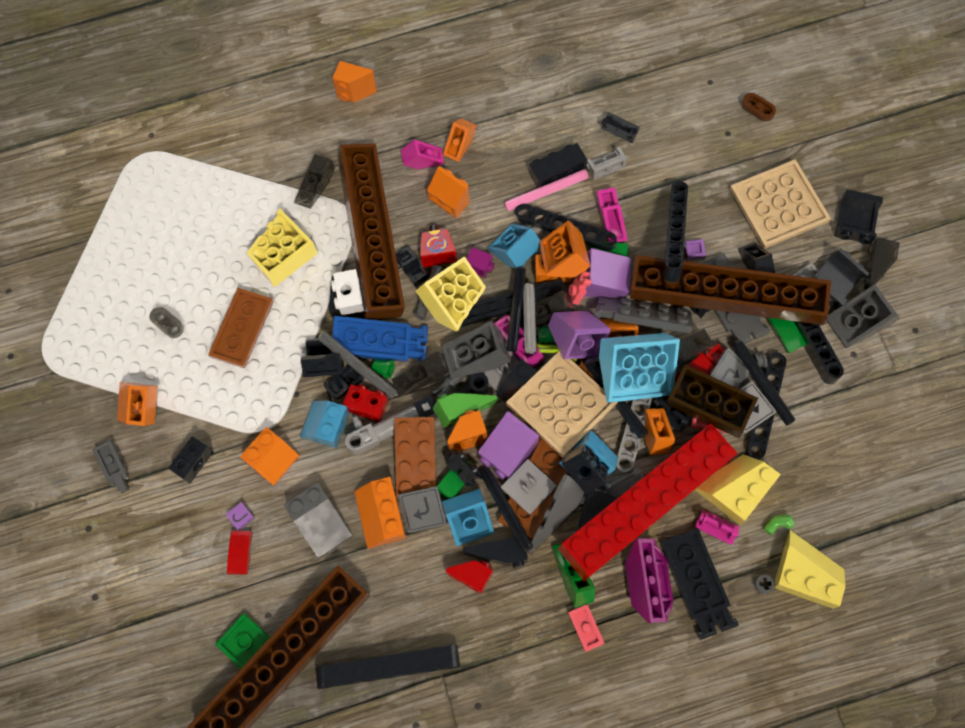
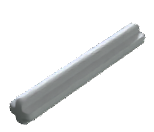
(529, 318)

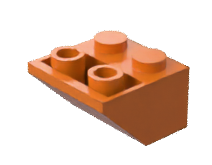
(448, 192)
(137, 403)

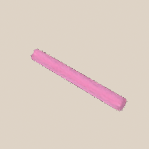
(546, 189)

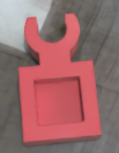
(578, 288)

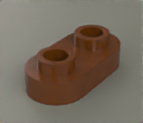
(759, 107)

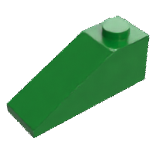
(579, 592)

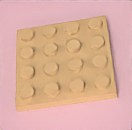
(779, 204)
(561, 404)

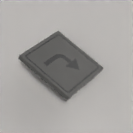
(730, 369)
(422, 509)

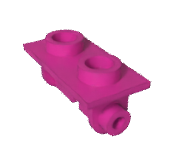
(717, 527)

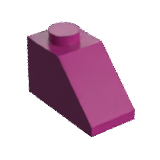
(421, 155)

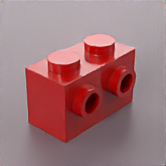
(366, 403)

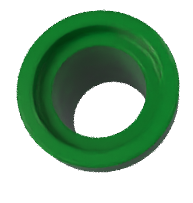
(384, 368)

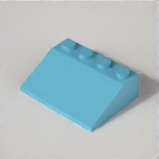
(638, 366)

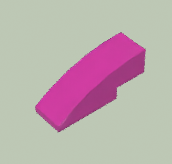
(611, 213)
(531, 359)

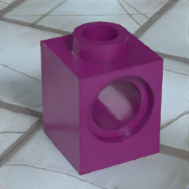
(480, 262)

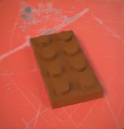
(241, 328)
(414, 453)

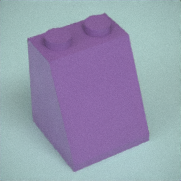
(609, 275)
(577, 333)
(508, 446)

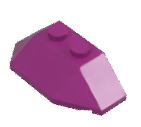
(649, 581)

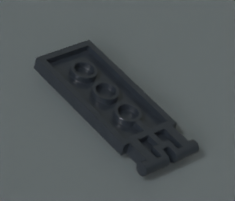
(698, 583)

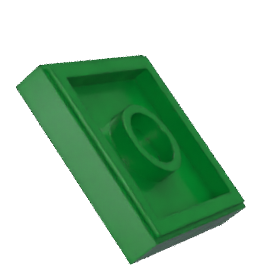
(242, 640)

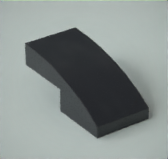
(411, 266)
(340, 384)

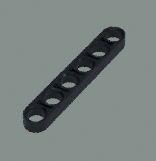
(552, 217)
(762, 443)

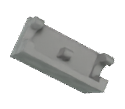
(606, 164)

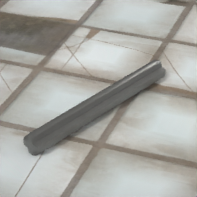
(356, 364)

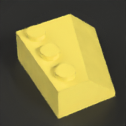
(281, 249)
(452, 293)
(739, 486)
(809, 573)

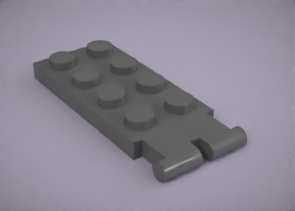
(644, 314)
(738, 324)

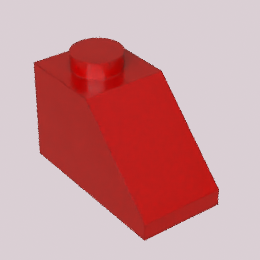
(472, 574)

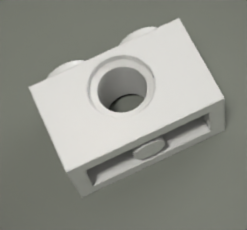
(347, 281)

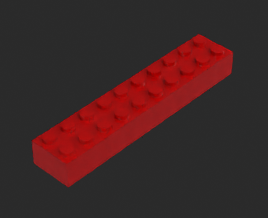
(646, 502)

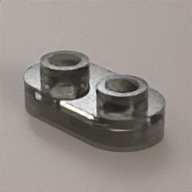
(167, 323)

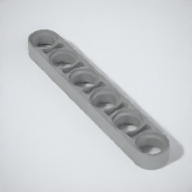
(630, 436)

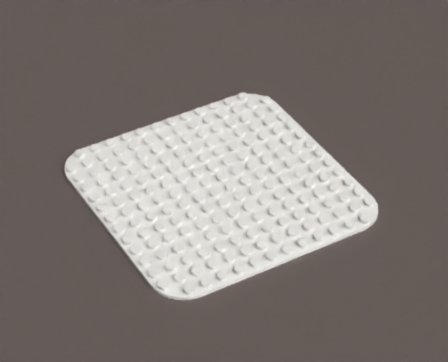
(181, 243)

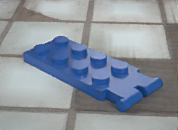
(380, 339)

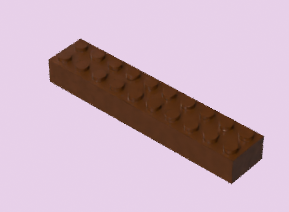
(370, 231)
(734, 290)
(284, 654)

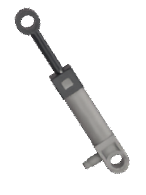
(374, 434)

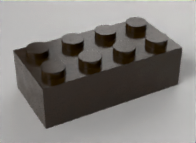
(712, 401)

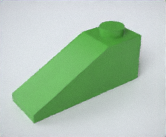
(455, 405)

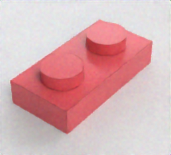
(586, 628)

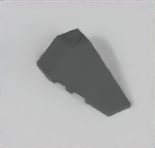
(564, 505)

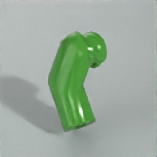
(778, 521)

